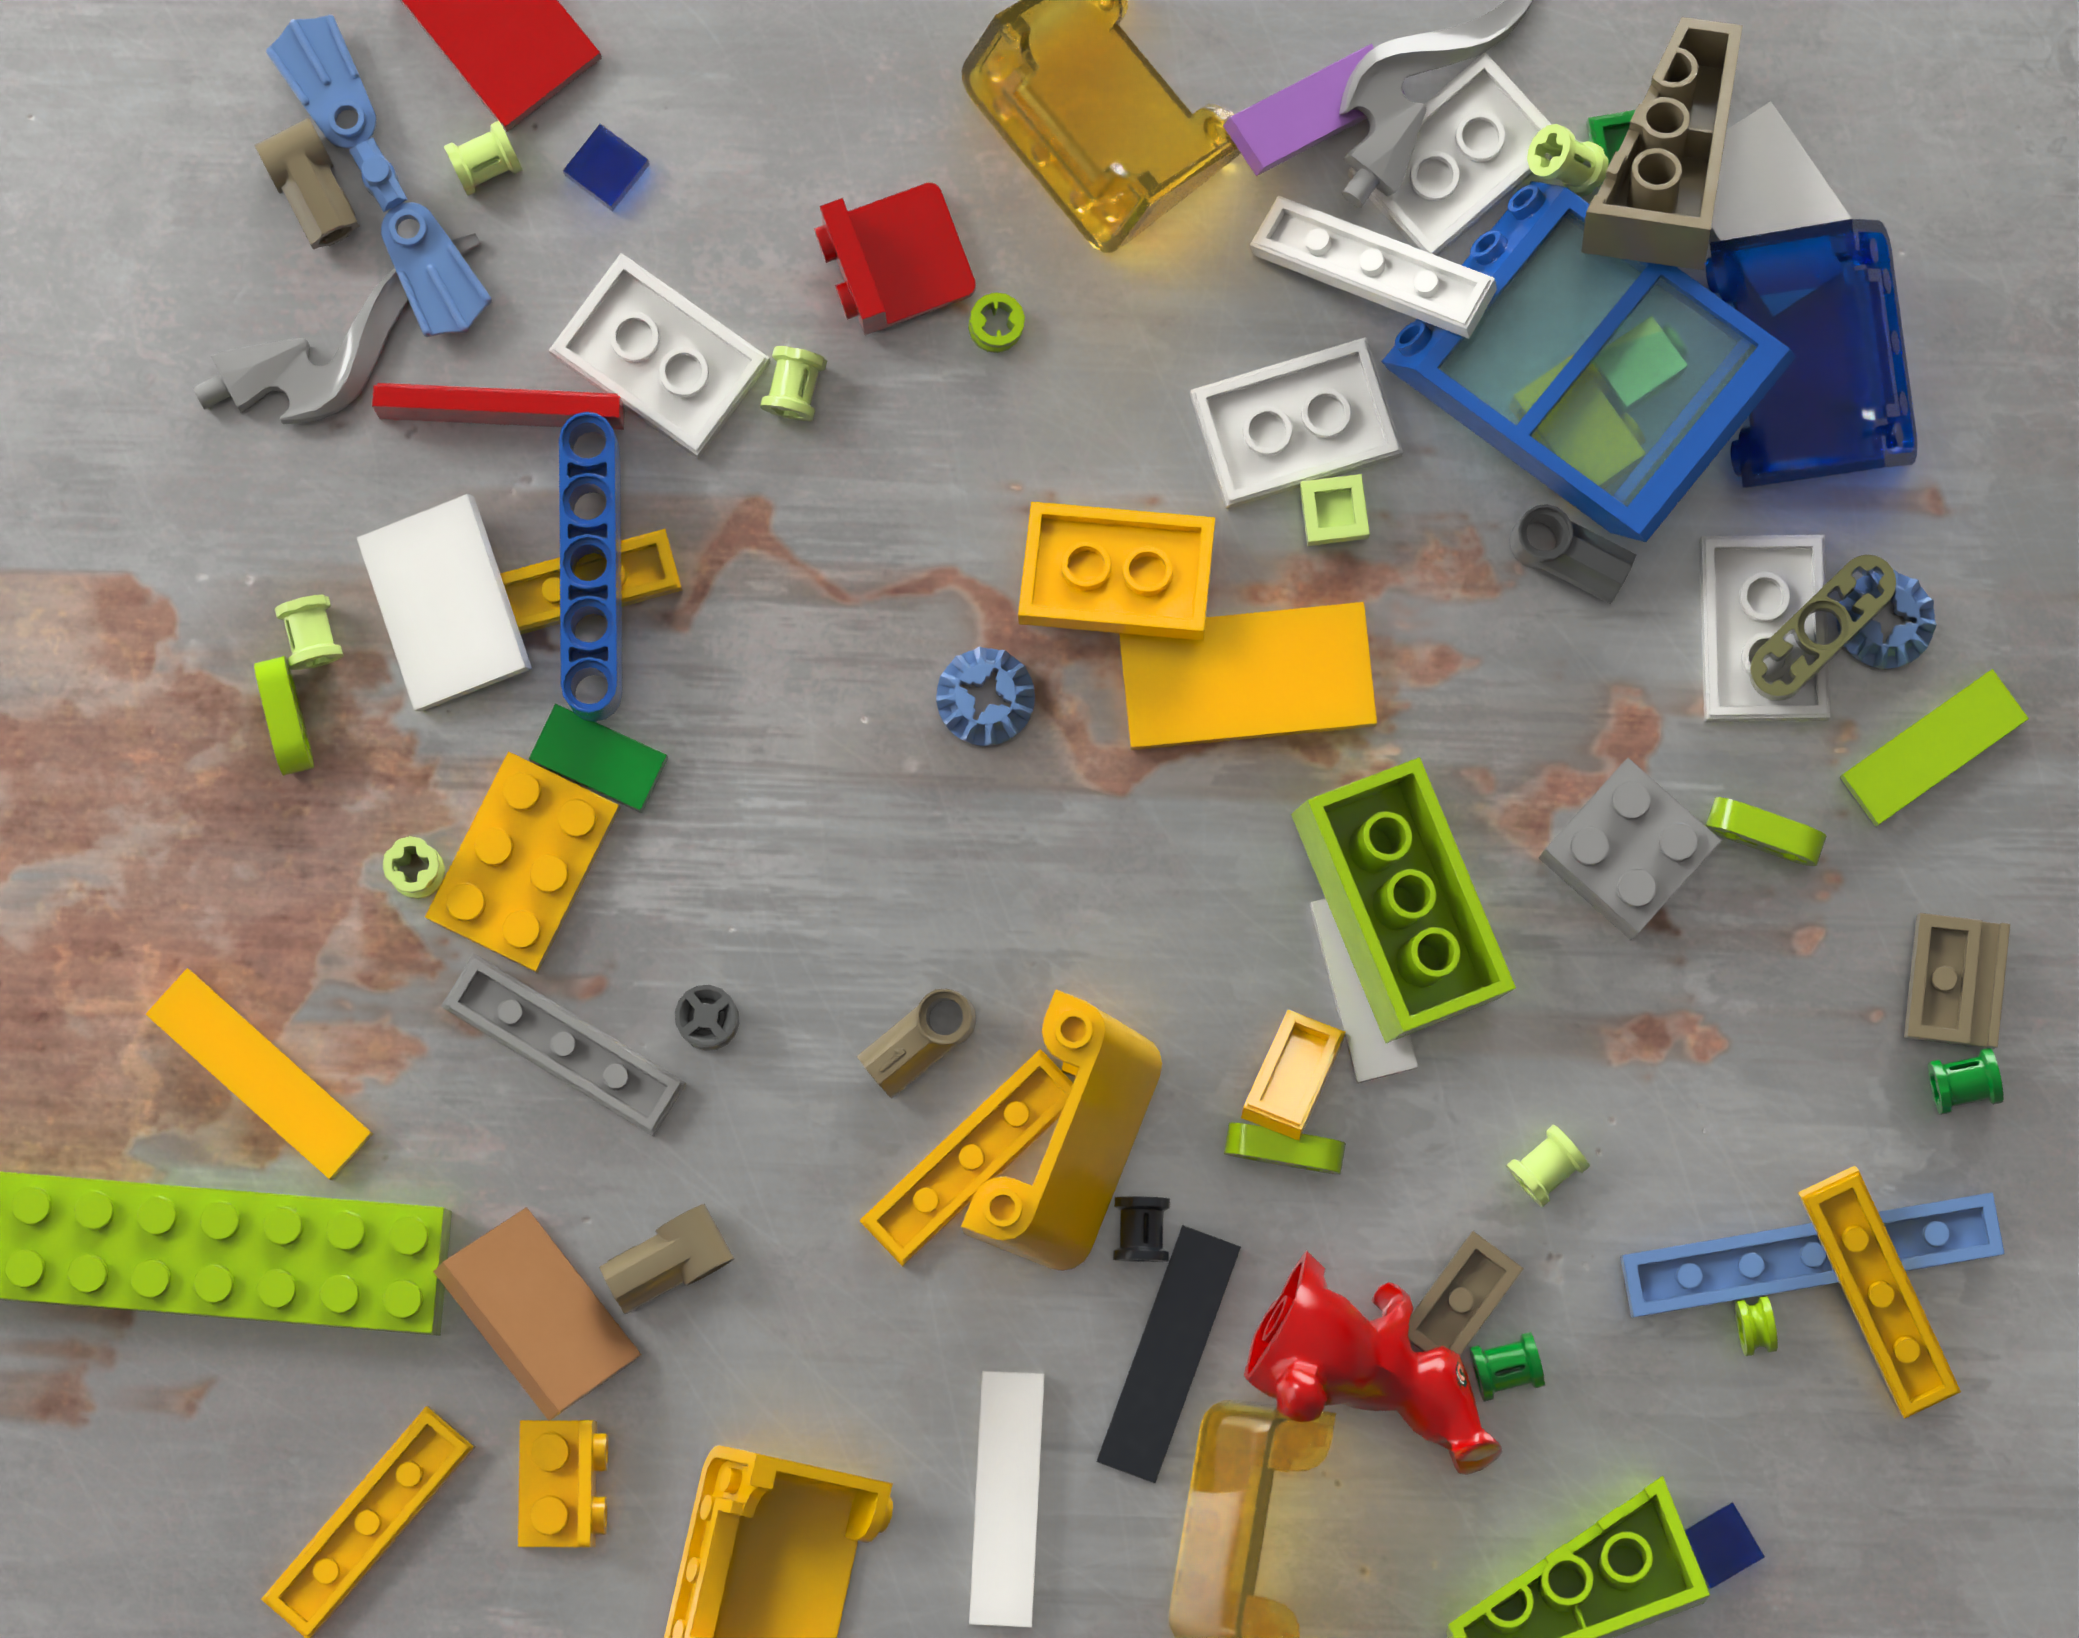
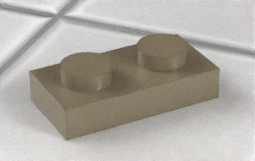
(1462, 1296)

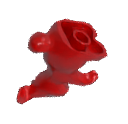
(1325, 1352)

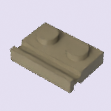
(1957, 981)

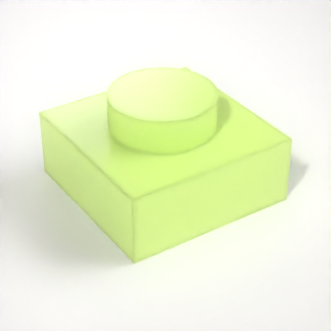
(1334, 510)

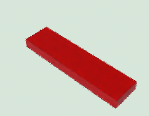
(492, 405)

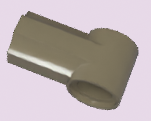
(304, 174)
(913, 1044)
(678, 1254)

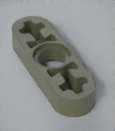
(1844, 584)

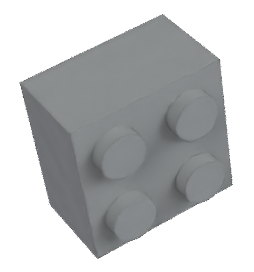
(1629, 849)

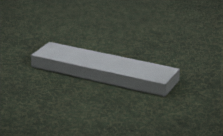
(563, 1044)

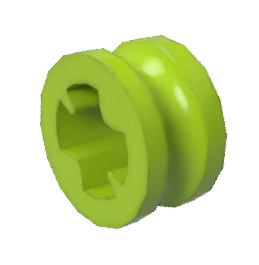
(978, 321)
(1756, 1325)

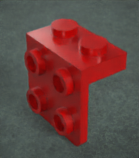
(895, 256)

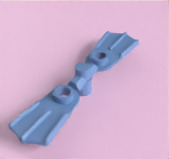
(429, 266)

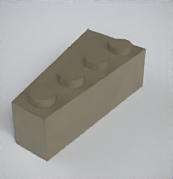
(1668, 169)

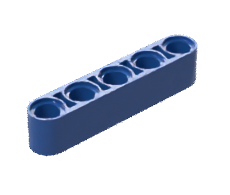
(583, 537)

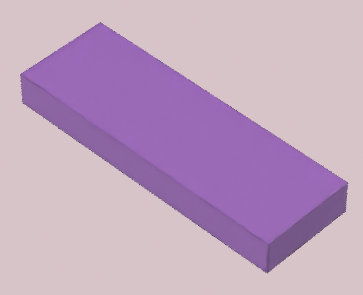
(1295, 116)

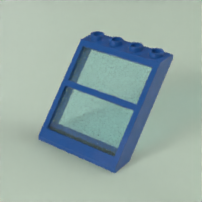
(1593, 366)

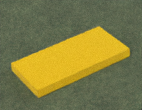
(1251, 678)

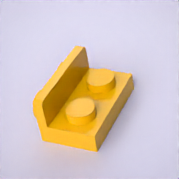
(560, 1483)

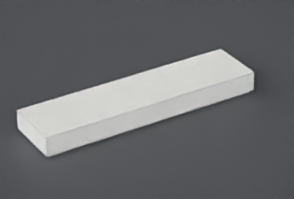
(1374, 267)
(1006, 1499)

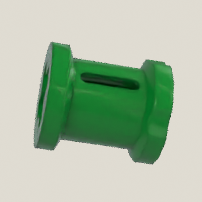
(1965, 1081)
(1507, 1366)

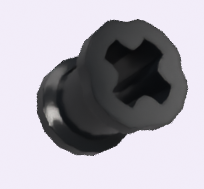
(1141, 1229)

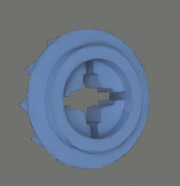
(1905, 641)
(997, 722)

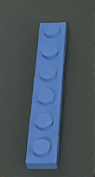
(1796, 1259)

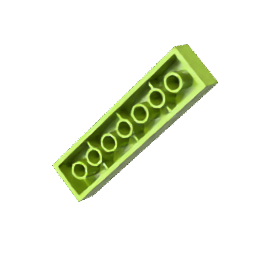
(222, 1253)

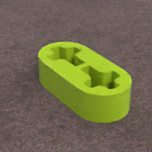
(284, 715)
(1766, 831)
(1271, 1147)

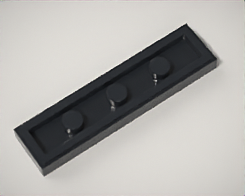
(1168, 1354)

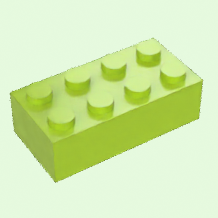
(1402, 900)

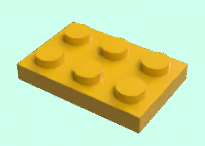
(1116, 570)
(522, 862)

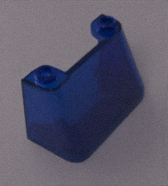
(1837, 307)

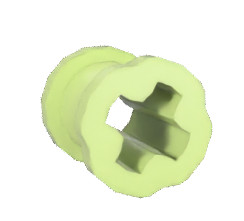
(483, 158)
(1567, 159)
(793, 383)
(309, 632)
(400, 855)
(1547, 1165)

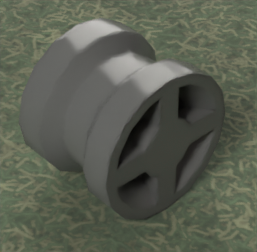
(699, 1009)

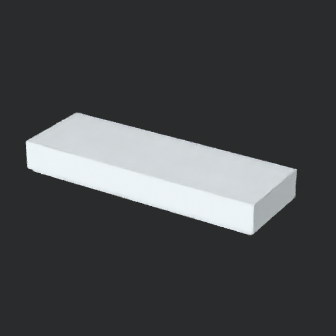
(1366, 1046)

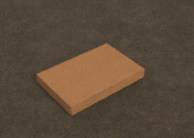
(537, 1313)

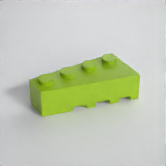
(1601, 1583)

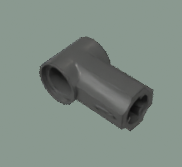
(1578, 554)

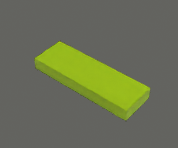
(1934, 747)

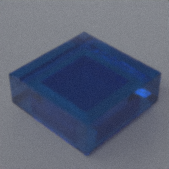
(606, 167)
(1722, 1545)

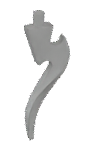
(1393, 119)
(286, 367)

